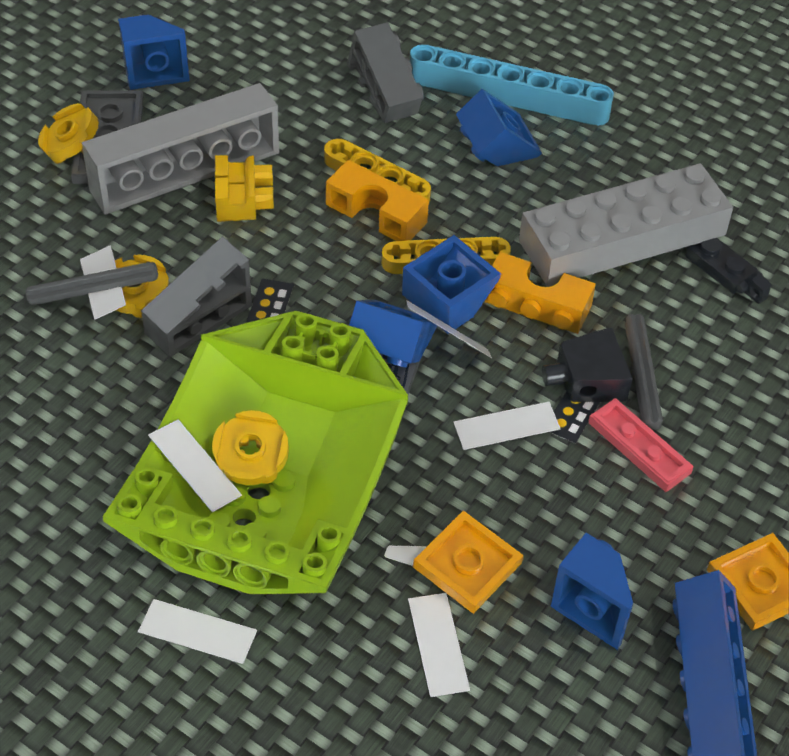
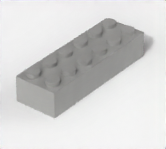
(180, 147)
(624, 224)

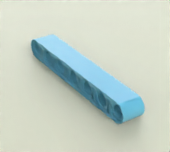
(512, 84)

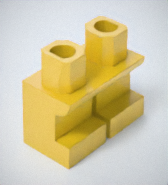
(237, 191)

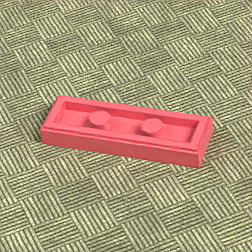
(640, 445)

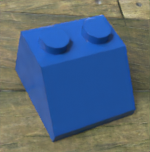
(153, 52)
(496, 131)
(449, 282)
(393, 330)
(594, 590)

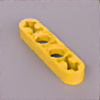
(340, 150)
(405, 249)

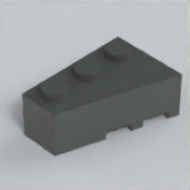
(385, 72)
(199, 298)

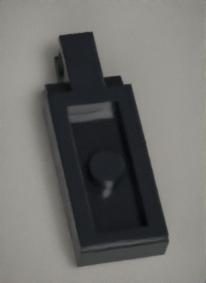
(729, 269)

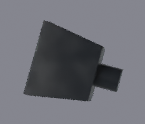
(590, 368)

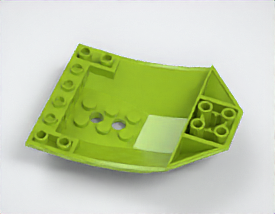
(340, 424)

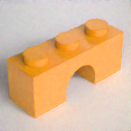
(357, 188)
(558, 305)

